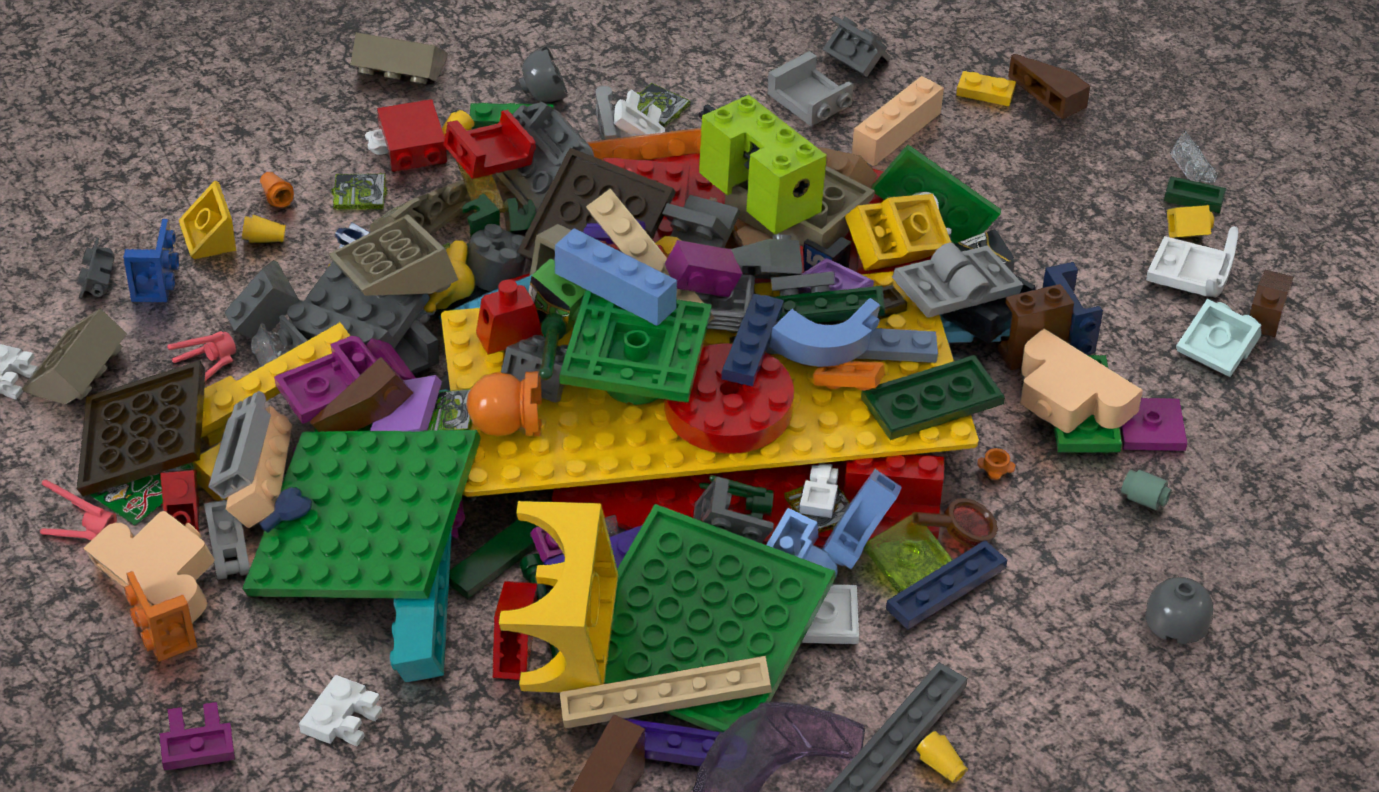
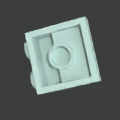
(1220, 337)

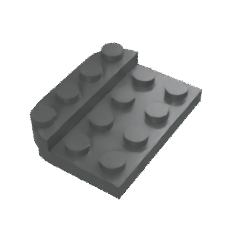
(553, 139)
(339, 300)

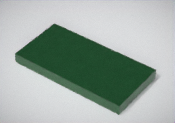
(932, 397)

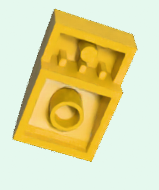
(897, 230)

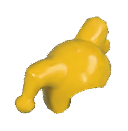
(459, 289)

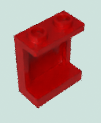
(412, 135)
(491, 147)

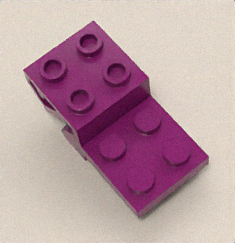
(319, 382)

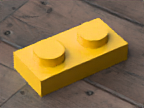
(986, 88)

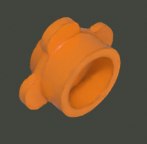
(996, 463)

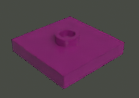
(1155, 426)

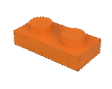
(850, 374)

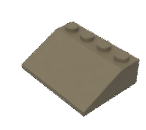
(839, 198)
(396, 261)

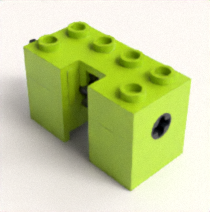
(779, 163)

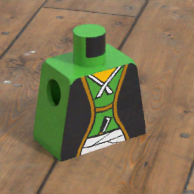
(555, 294)

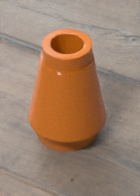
(277, 191)

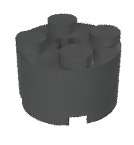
(494, 256)

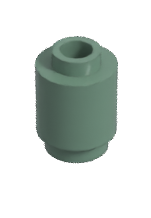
(1146, 489)

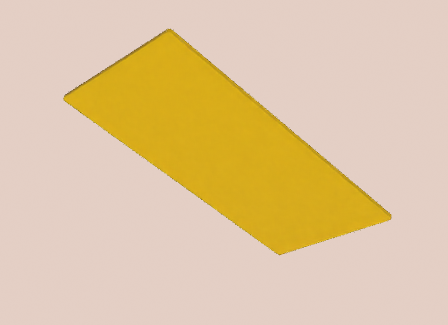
(606, 441)

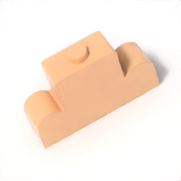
(1070, 386)
(162, 556)

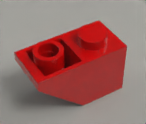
(181, 496)

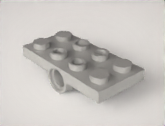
(956, 280)

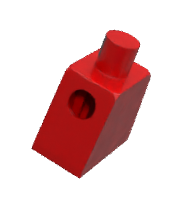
(506, 317)

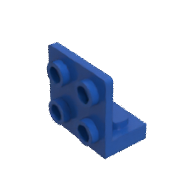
(151, 271)

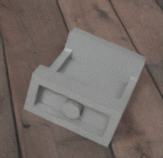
(808, 91)

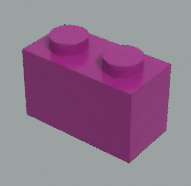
(703, 268)

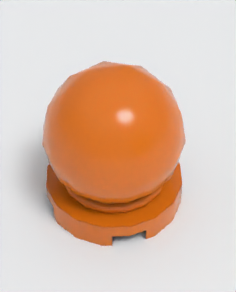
(504, 404)

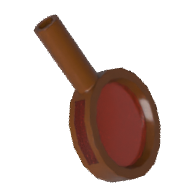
(964, 520)

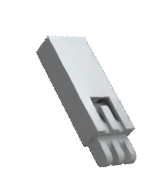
(240, 446)

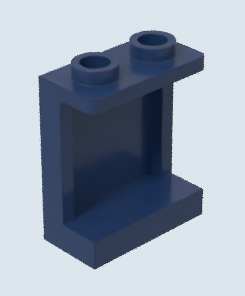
(1085, 322)

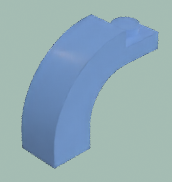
(825, 344)
(861, 519)

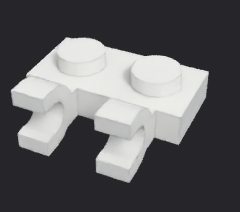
(633, 121)
(13, 362)
(333, 709)

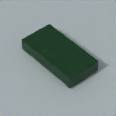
(1194, 193)

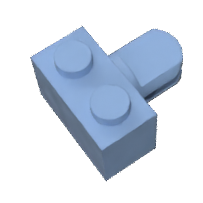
(797, 537)

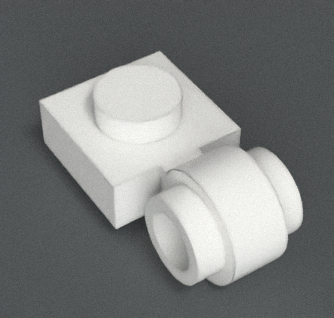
(820, 492)

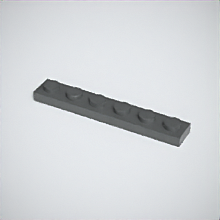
(901, 732)

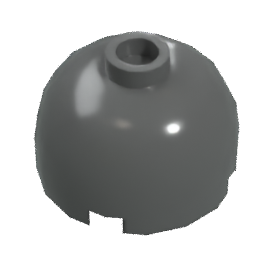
(542, 77)
(1180, 610)

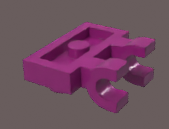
(196, 745)

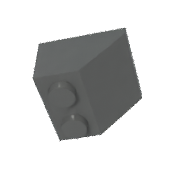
(262, 301)

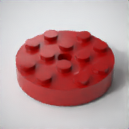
(733, 415)

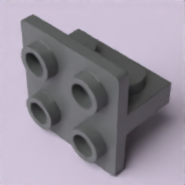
(855, 48)
(702, 221)

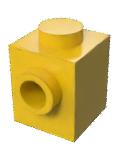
(1190, 221)

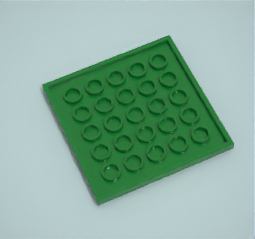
(374, 515)
(706, 600)

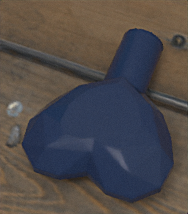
(288, 507)

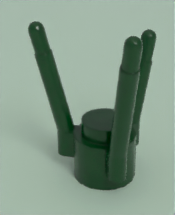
(758, 499)

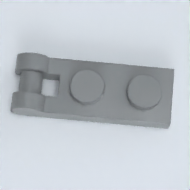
(605, 114)
(226, 540)

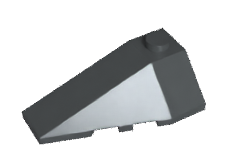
(770, 257)

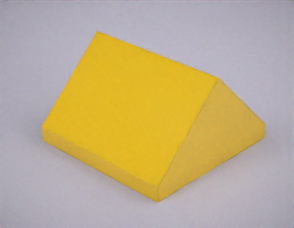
(208, 225)

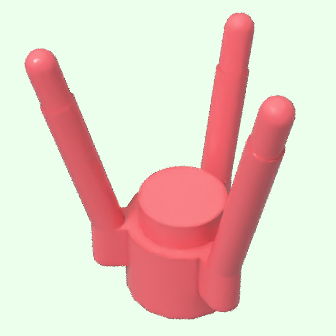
(217, 347)
(94, 519)

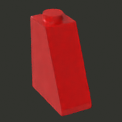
(511, 648)

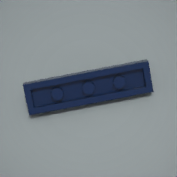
(752, 339)
(946, 584)

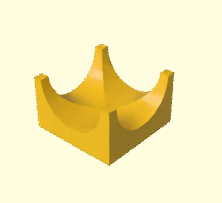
(579, 607)

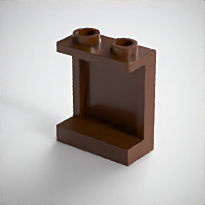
(1031, 313)

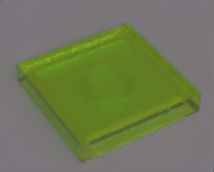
(906, 553)

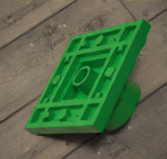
(632, 356)

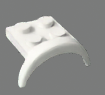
(1193, 266)

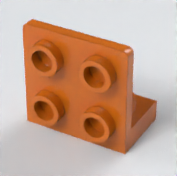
(165, 625)

